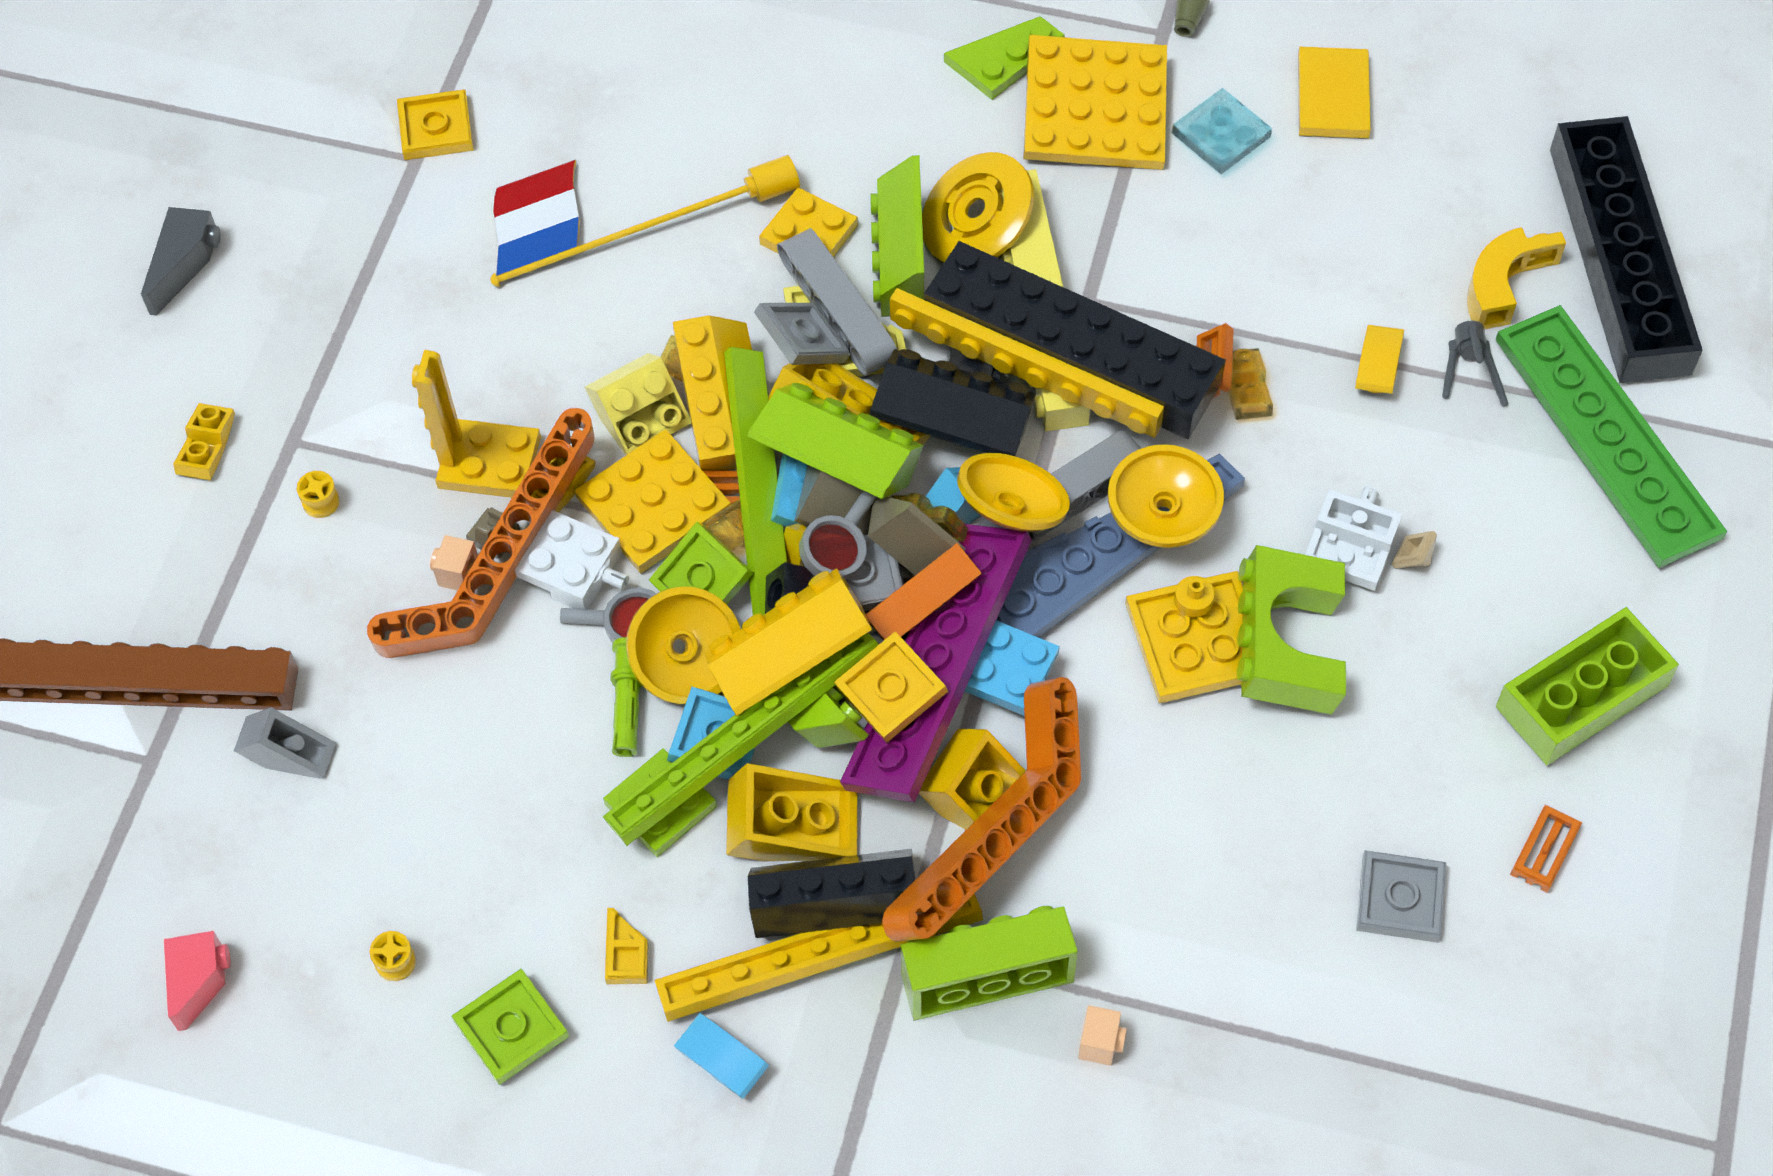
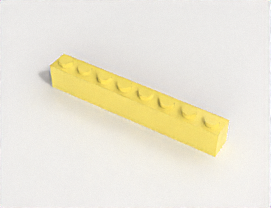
(1037, 255)

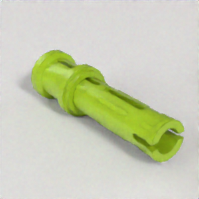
(626, 702)

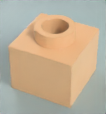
(452, 561)
(1101, 1035)

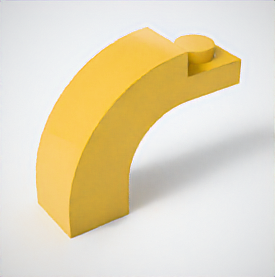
(1510, 253)

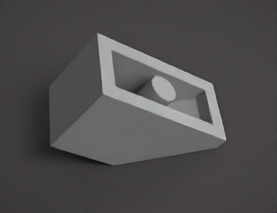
(284, 744)

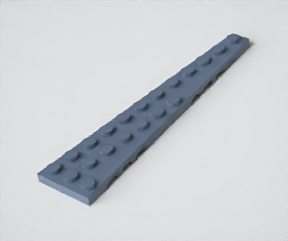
(1079, 565)

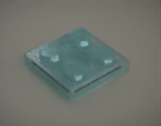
(1221, 130)

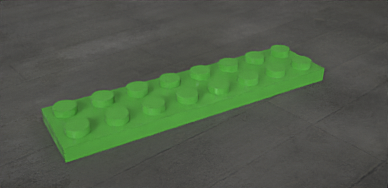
(1611, 436)

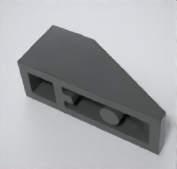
(179, 255)

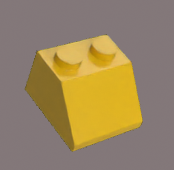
(969, 776)

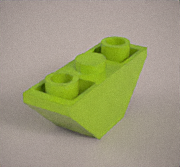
(829, 722)

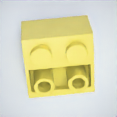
(638, 402)

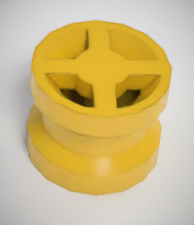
(320, 485)
(387, 948)

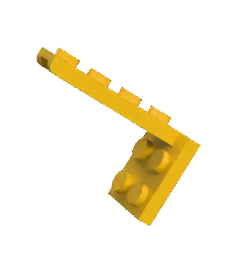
(470, 453)

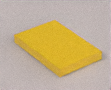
(1333, 92)

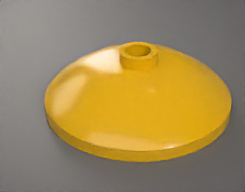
(1169, 479)
(1013, 492)
(671, 615)

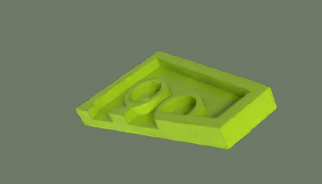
(999, 58)

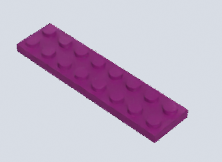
(951, 647)

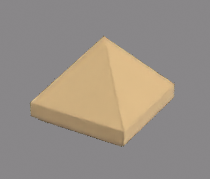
(1415, 550)

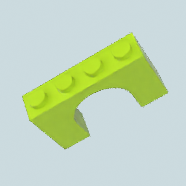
(1270, 666)

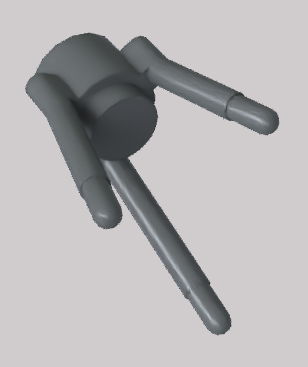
(1472, 344)

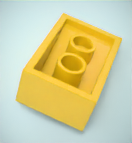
(789, 816)

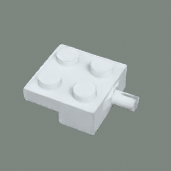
(1356, 535)
(572, 561)

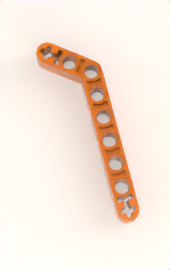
(502, 539)
(1007, 824)

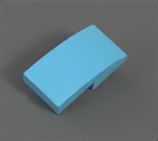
(721, 1055)

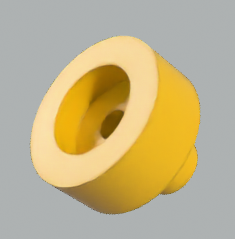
(1194, 596)

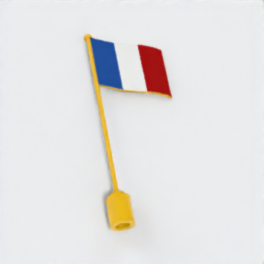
(541, 219)

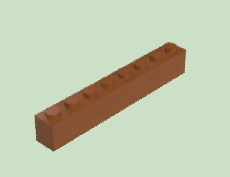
(147, 675)

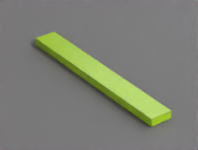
(754, 470)
(729, 744)

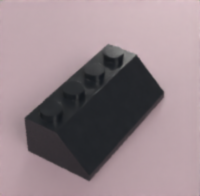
(952, 403)
(827, 892)

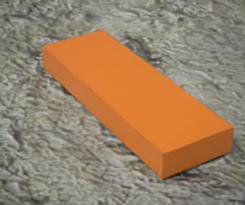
(924, 593)

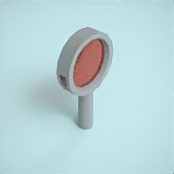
(836, 541)
(616, 615)

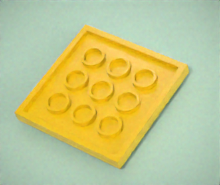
(1095, 102)

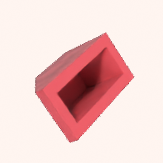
(193, 974)

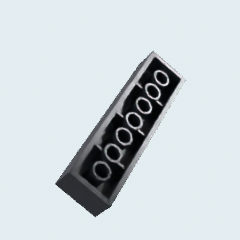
(1625, 250)
(1080, 333)

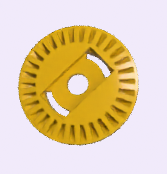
(975, 180)

